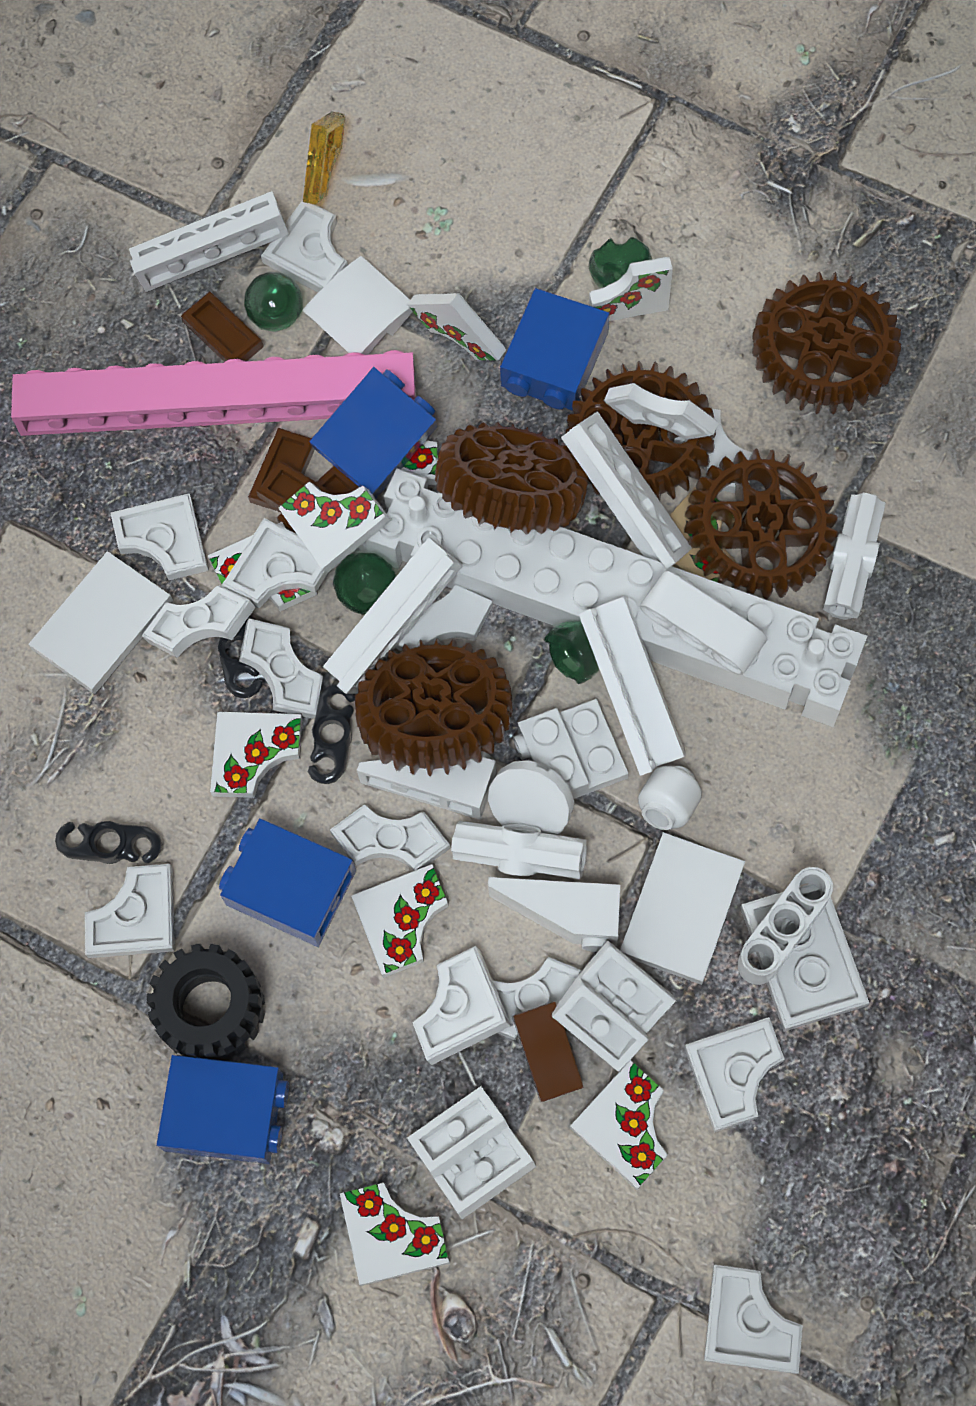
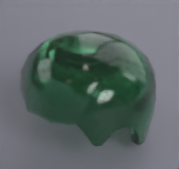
(613, 260)
(273, 301)
(362, 580)
(572, 651)

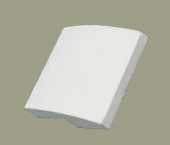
(359, 307)
(613, 1006)
(471, 1152)

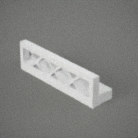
(208, 241)
(626, 491)
(392, 615)
(632, 685)

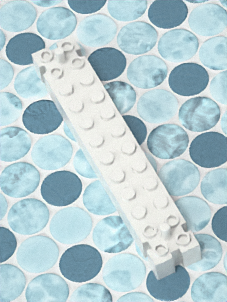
(569, 573)

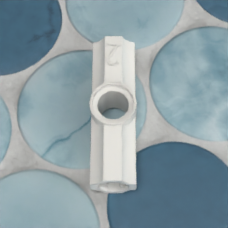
(854, 556)
(519, 849)

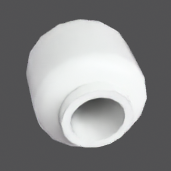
(669, 797)

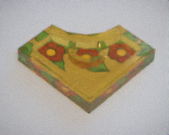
(324, 148)

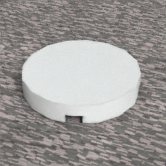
(531, 797)

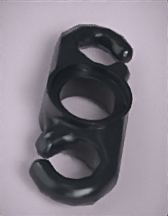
(233, 668)
(337, 751)
(88, 848)

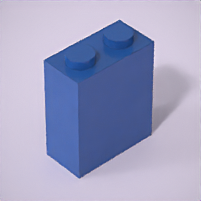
(554, 349)
(375, 431)
(287, 881)
(222, 1109)

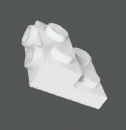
(574, 746)

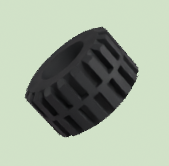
(181, 978)

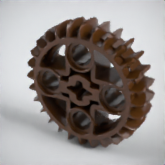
(841, 345)
(648, 448)
(510, 478)
(772, 513)
(433, 706)

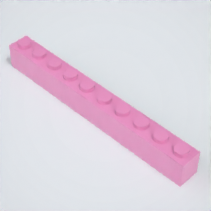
(195, 393)

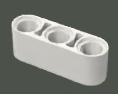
(703, 623)
(791, 906)

